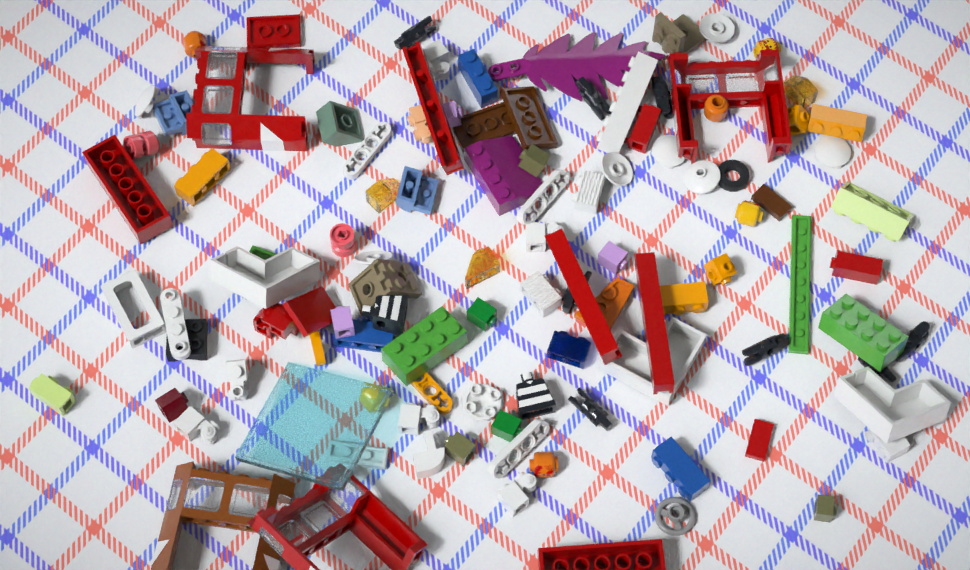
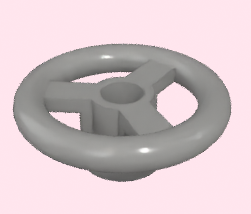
(675, 508)

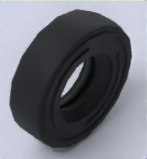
(738, 166)

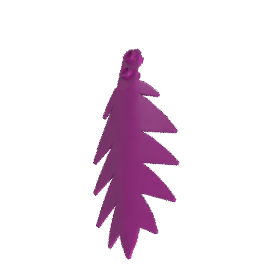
(558, 65)

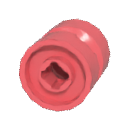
(141, 144)
(342, 240)

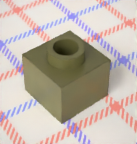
(824, 508)

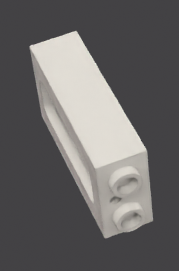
(134, 336)

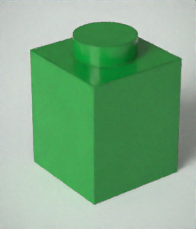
(482, 314)
(506, 426)

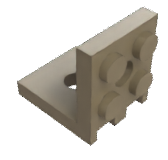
(672, 34)
(384, 278)

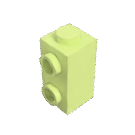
(52, 394)

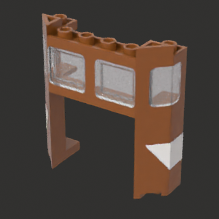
(219, 502)

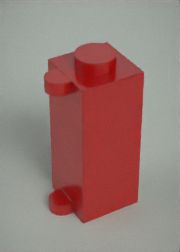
(644, 128)
(856, 267)

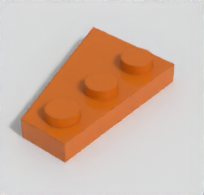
(612, 300)

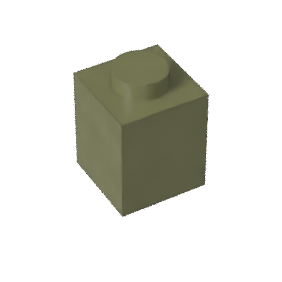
(533, 160)
(459, 448)

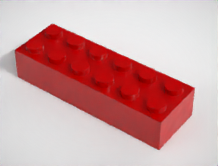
(127, 189)
(604, 556)

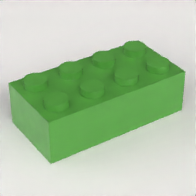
(863, 332)
(424, 345)

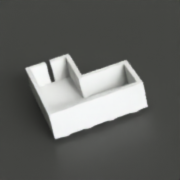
(264, 280)
(634, 368)
(890, 411)

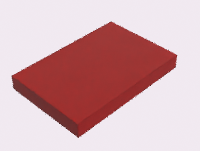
(274, 31)
(311, 311)

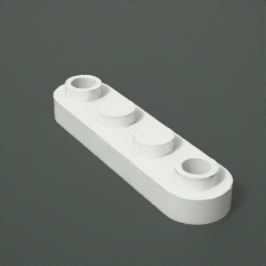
(175, 324)

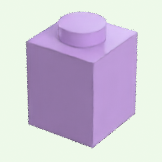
(453, 113)
(612, 258)
(342, 322)

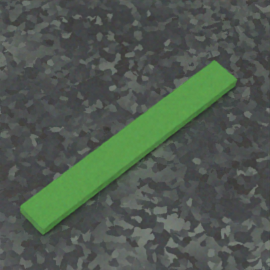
(799, 284)

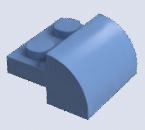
(172, 113)
(416, 191)

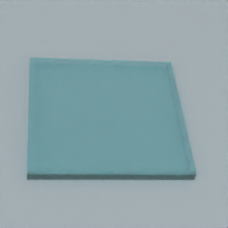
(315, 425)

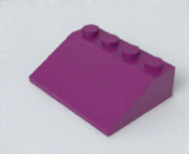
(497, 171)

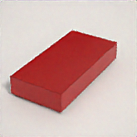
(759, 440)

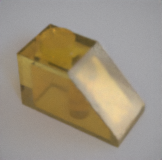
(800, 90)
(382, 193)
(481, 267)

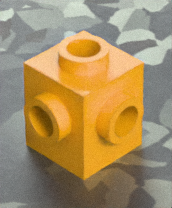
(798, 119)
(720, 269)

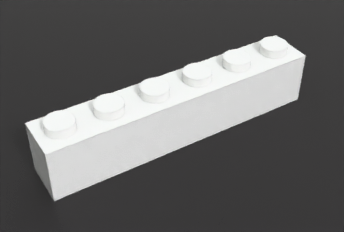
(627, 103)

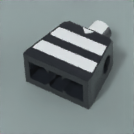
(388, 313)
(533, 397)

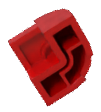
(274, 322)

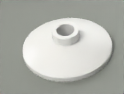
(716, 27)
(616, 168)
(703, 183)
(368, 257)

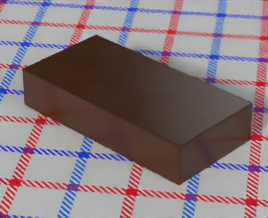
(771, 202)

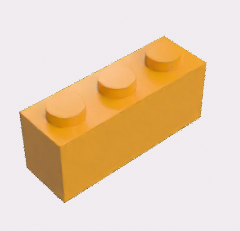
(837, 122)
(202, 177)
(684, 298)

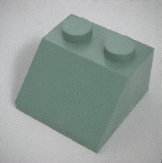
(339, 124)

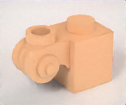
(418, 121)

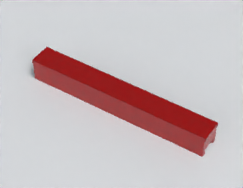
(433, 109)
(583, 296)
(654, 323)

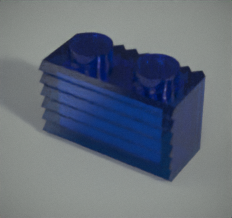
(569, 349)

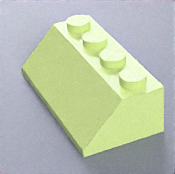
(871, 211)

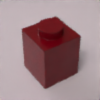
(172, 404)

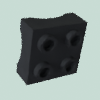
(197, 334)

